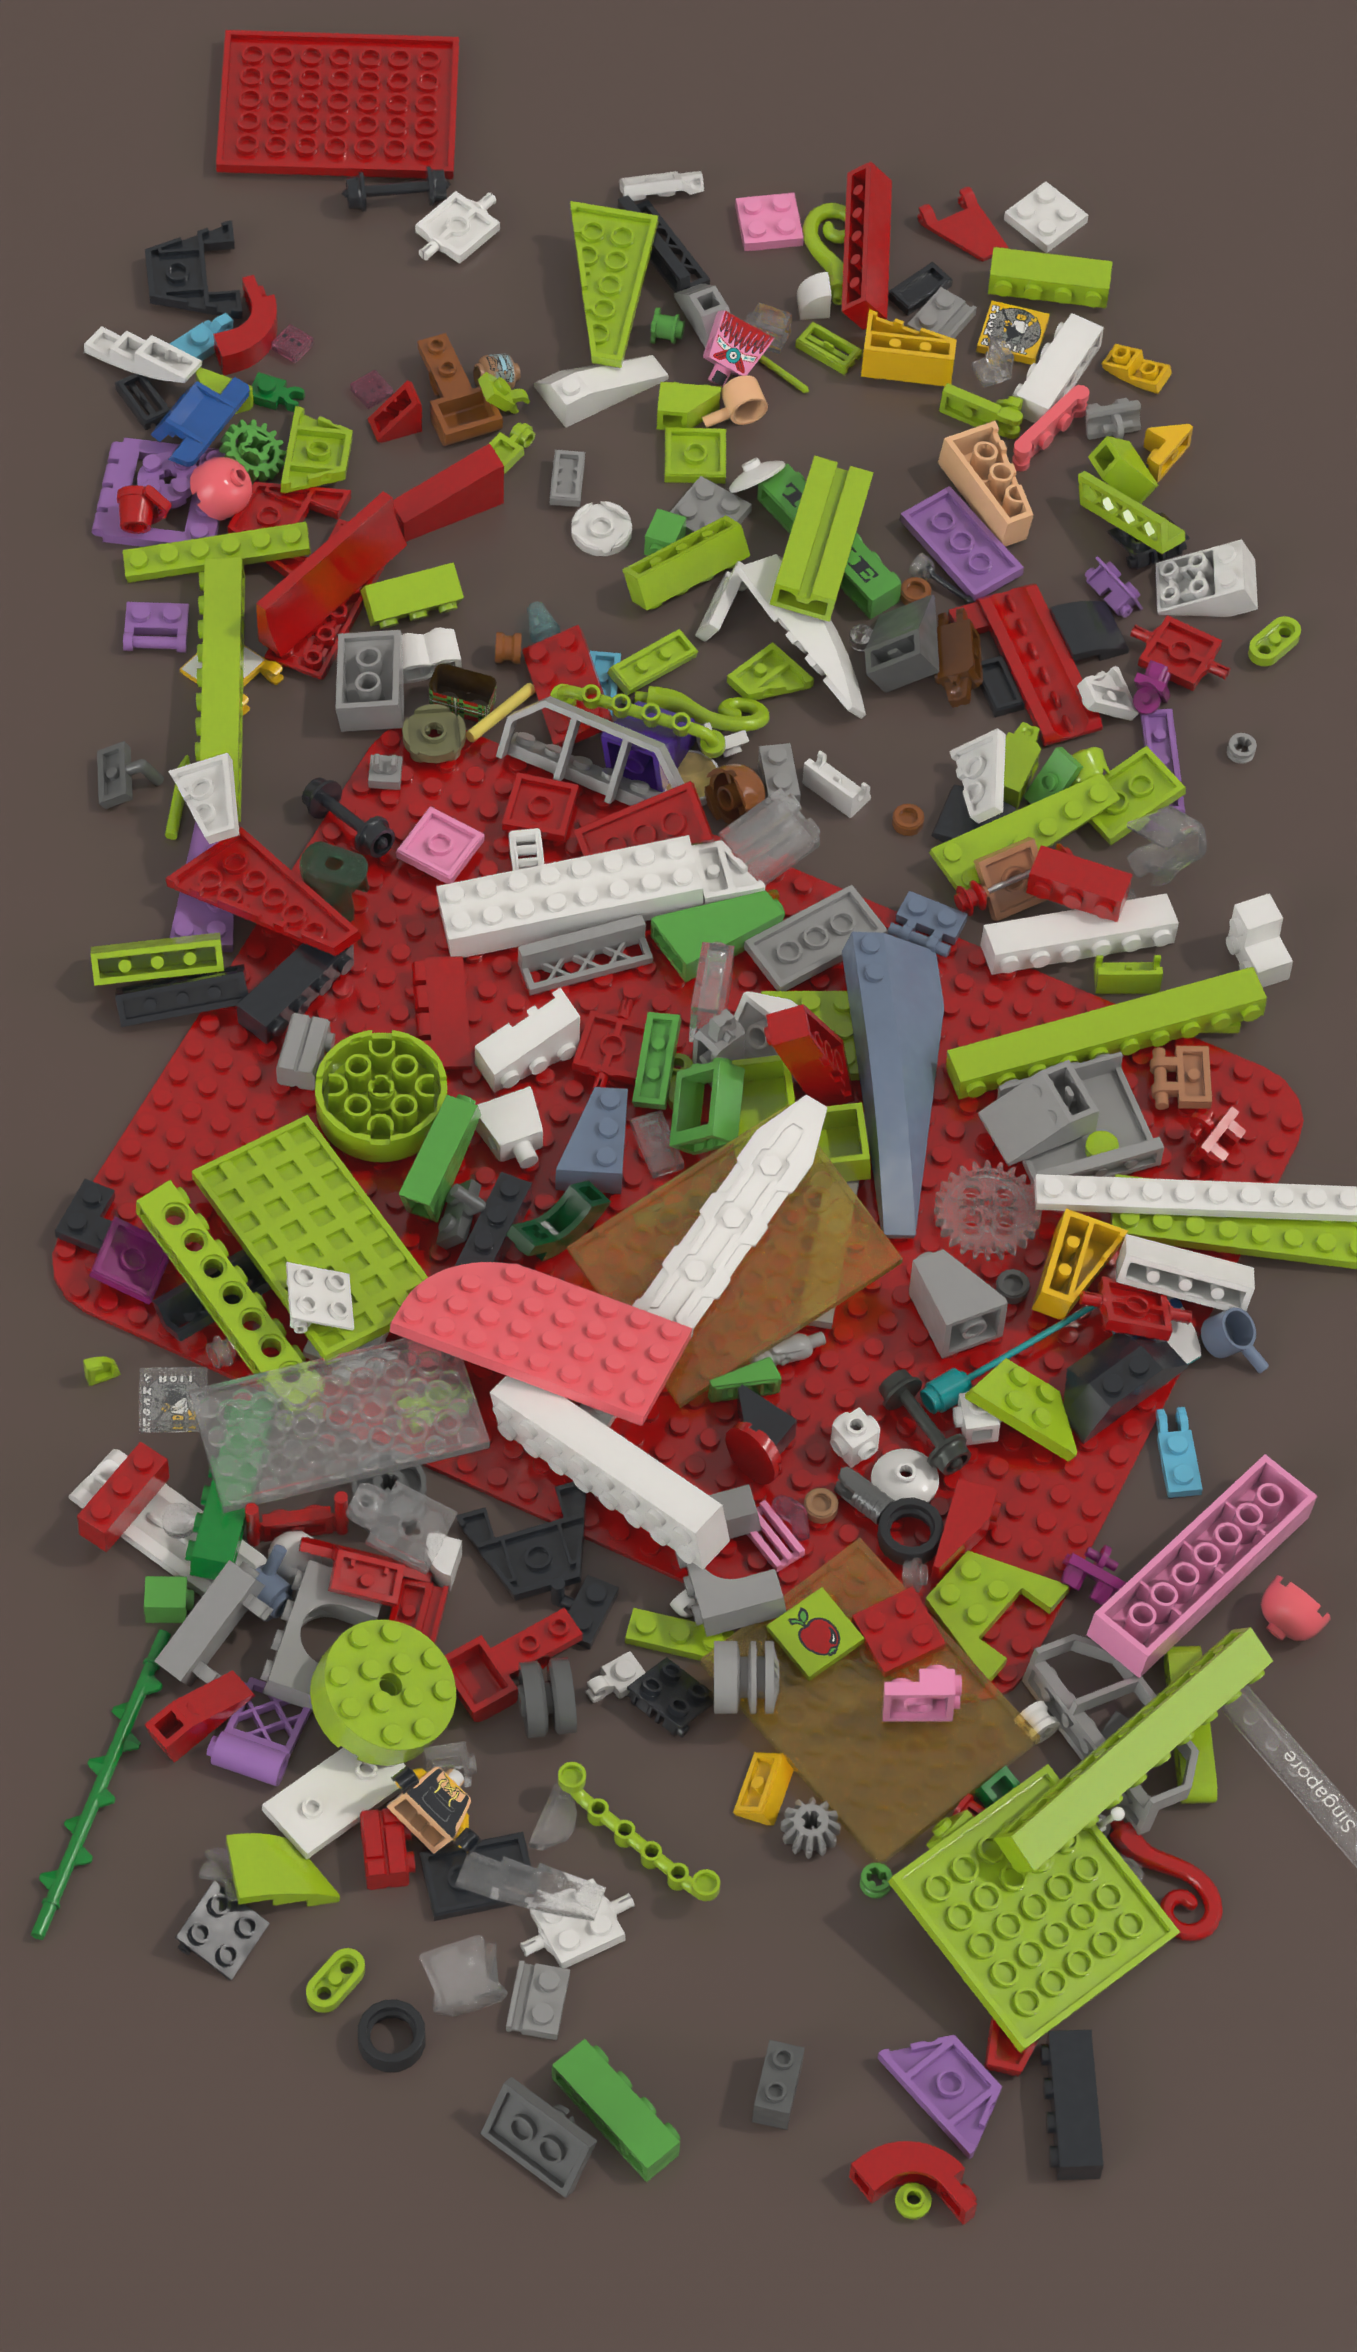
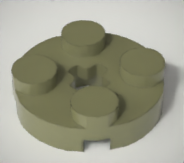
(438, 749)

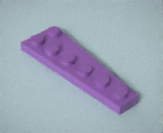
(199, 917)

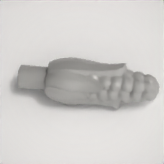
(793, 1348)

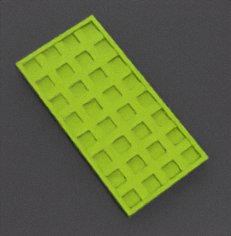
(302, 1206)

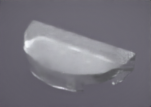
(556, 1820)

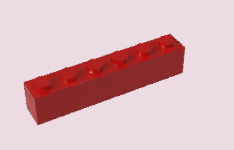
(866, 244)

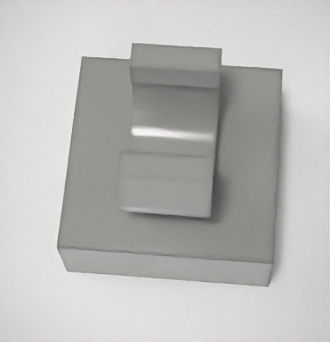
(385, 772)

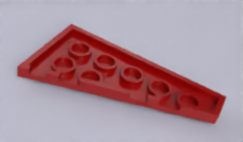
(258, 887)

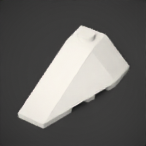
(593, 388)

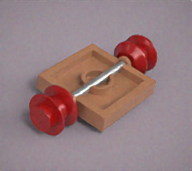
(1002, 881)

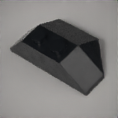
(1116, 1380)

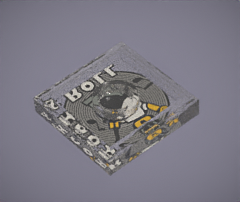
(165, 1398)

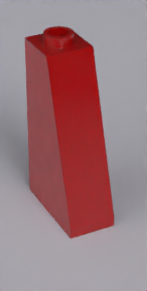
(452, 494)

